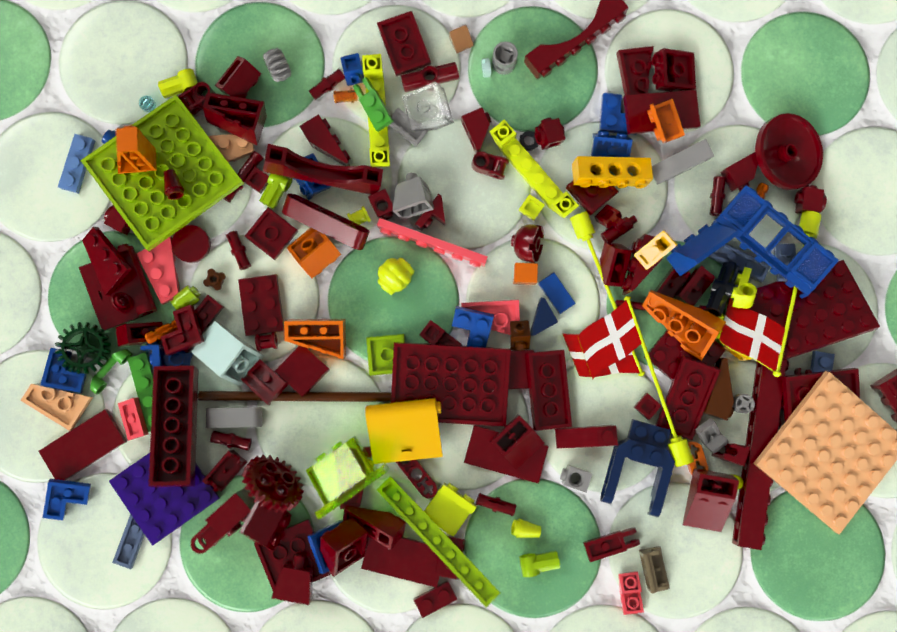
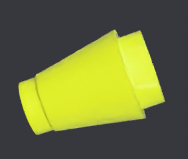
(525, 529)

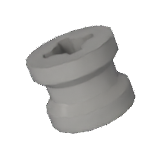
(747, 403)

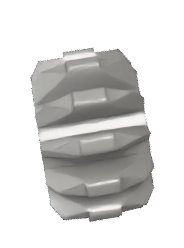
(277, 64)

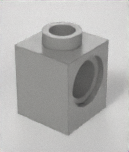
(583, 482)

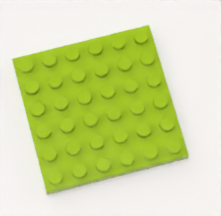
(180, 147)

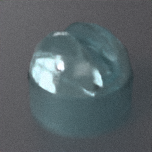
(149, 105)

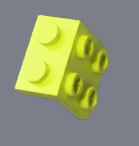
(450, 508)

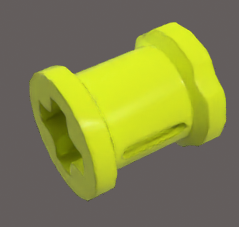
(359, 216)

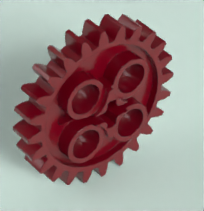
(272, 483)

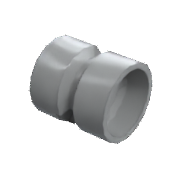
(504, 58)

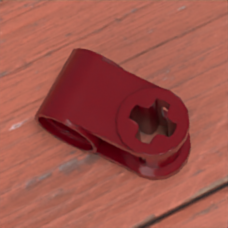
(194, 97)
(491, 165)

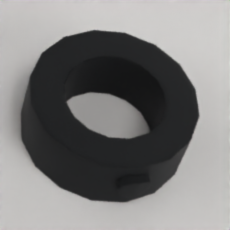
(528, 147)

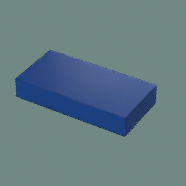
(556, 293)

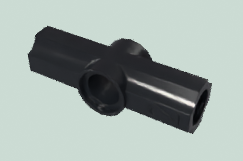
(722, 288)

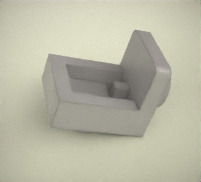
(711, 436)

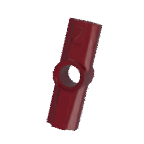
(442, 74)

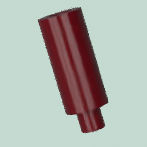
(612, 234)

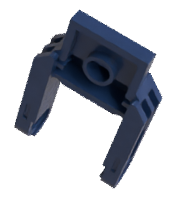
(648, 446)

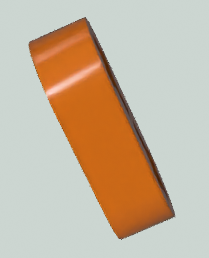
(700, 457)

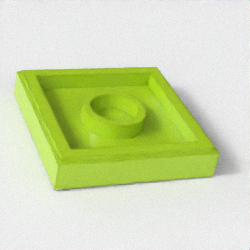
(380, 353)

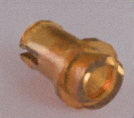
(345, 96)

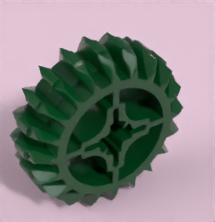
(84, 339)

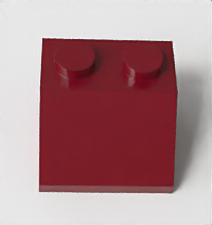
(265, 526)
(343, 545)

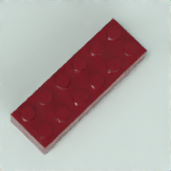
(173, 426)

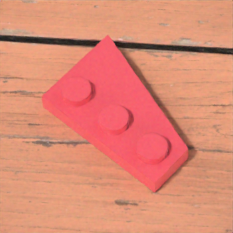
(161, 270)

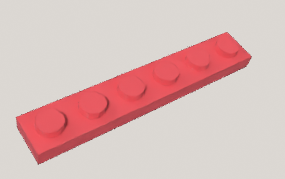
(423, 240)

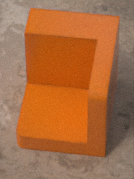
(525, 273)

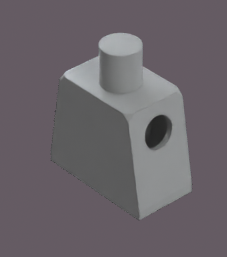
(412, 197)

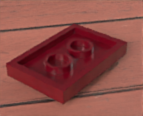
(403, 43)
(261, 305)

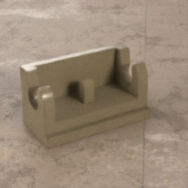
(654, 569)

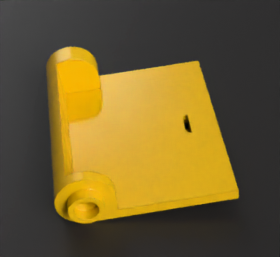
(404, 426)

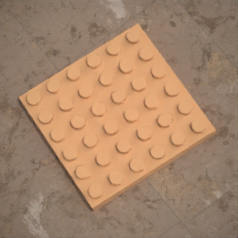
(830, 452)

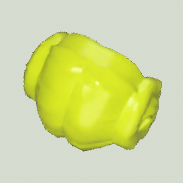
(394, 275)

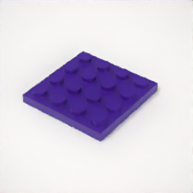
(160, 509)

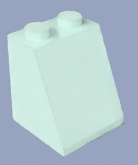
(226, 353)

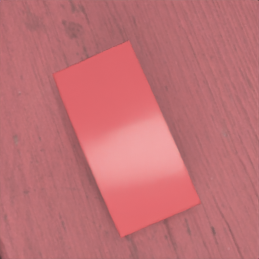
(630, 593)

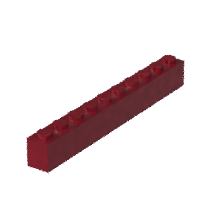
(762, 427)

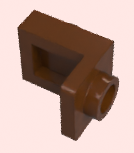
(519, 335)

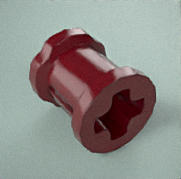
(266, 341)

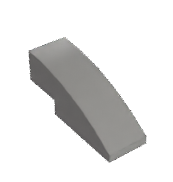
(682, 161)

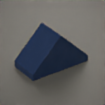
(543, 317)

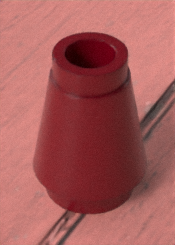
(172, 186)

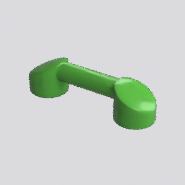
(98, 384)

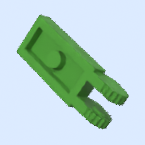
(373, 106)

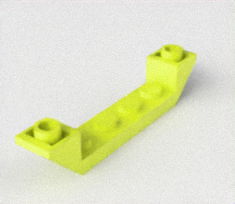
(379, 140)
(530, 170)

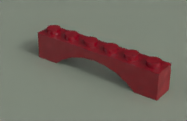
(546, 57)
(354, 178)

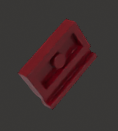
(264, 382)

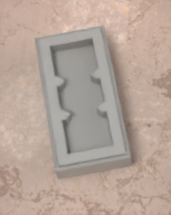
(402, 126)

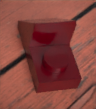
(438, 213)

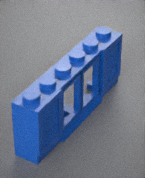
(808, 265)

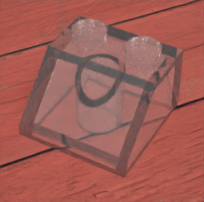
(428, 108)

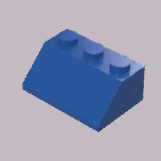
(700, 246)

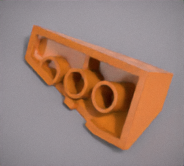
(688, 324)

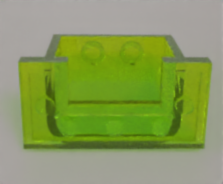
(342, 474)

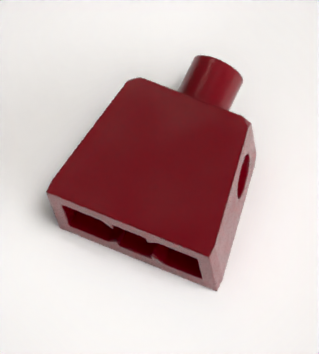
(295, 582)

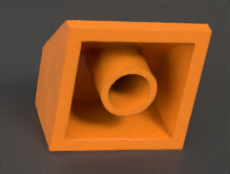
(313, 251)

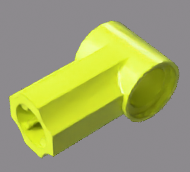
(178, 84)

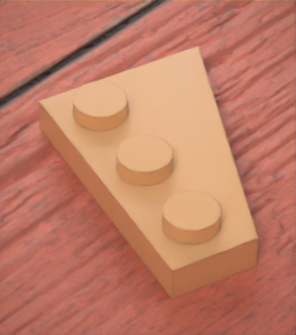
(57, 404)

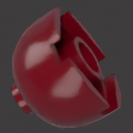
(527, 242)

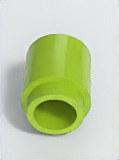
(186, 297)

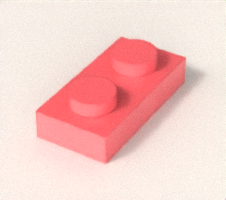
(133, 418)

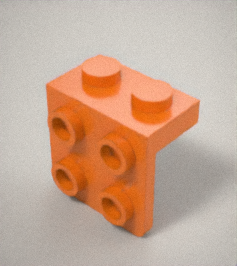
(666, 120)

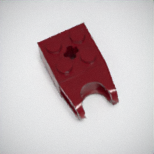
(224, 521)

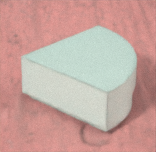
(486, 67)

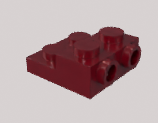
(674, 70)

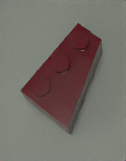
(236, 115)

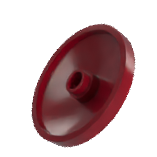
(789, 151)

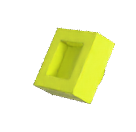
(531, 207)

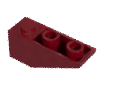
(320, 138)

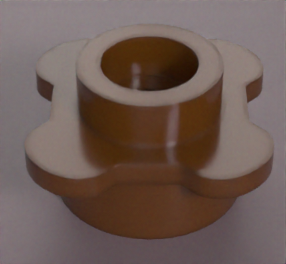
(217, 285)

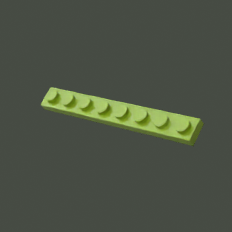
(439, 542)

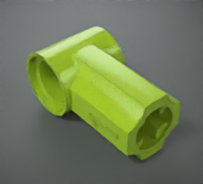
(276, 187)
(535, 563)

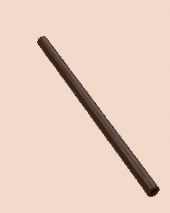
(294, 396)

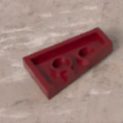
(106, 260)

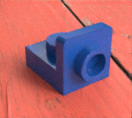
(352, 69)
(158, 352)

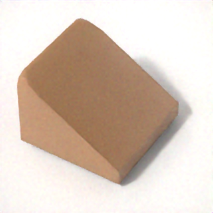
(461, 39)

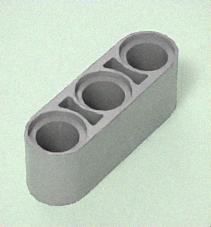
(233, 417)

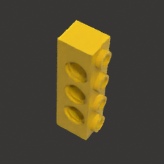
(620, 166)

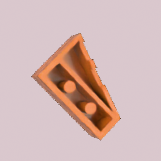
(134, 151)
(318, 334)

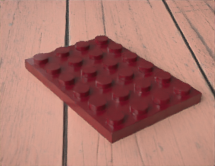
(826, 316)
(463, 378)

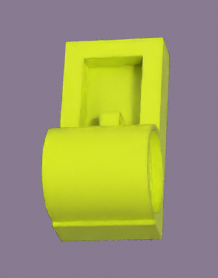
(746, 292)

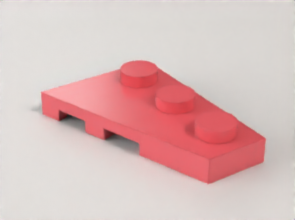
(503, 311)

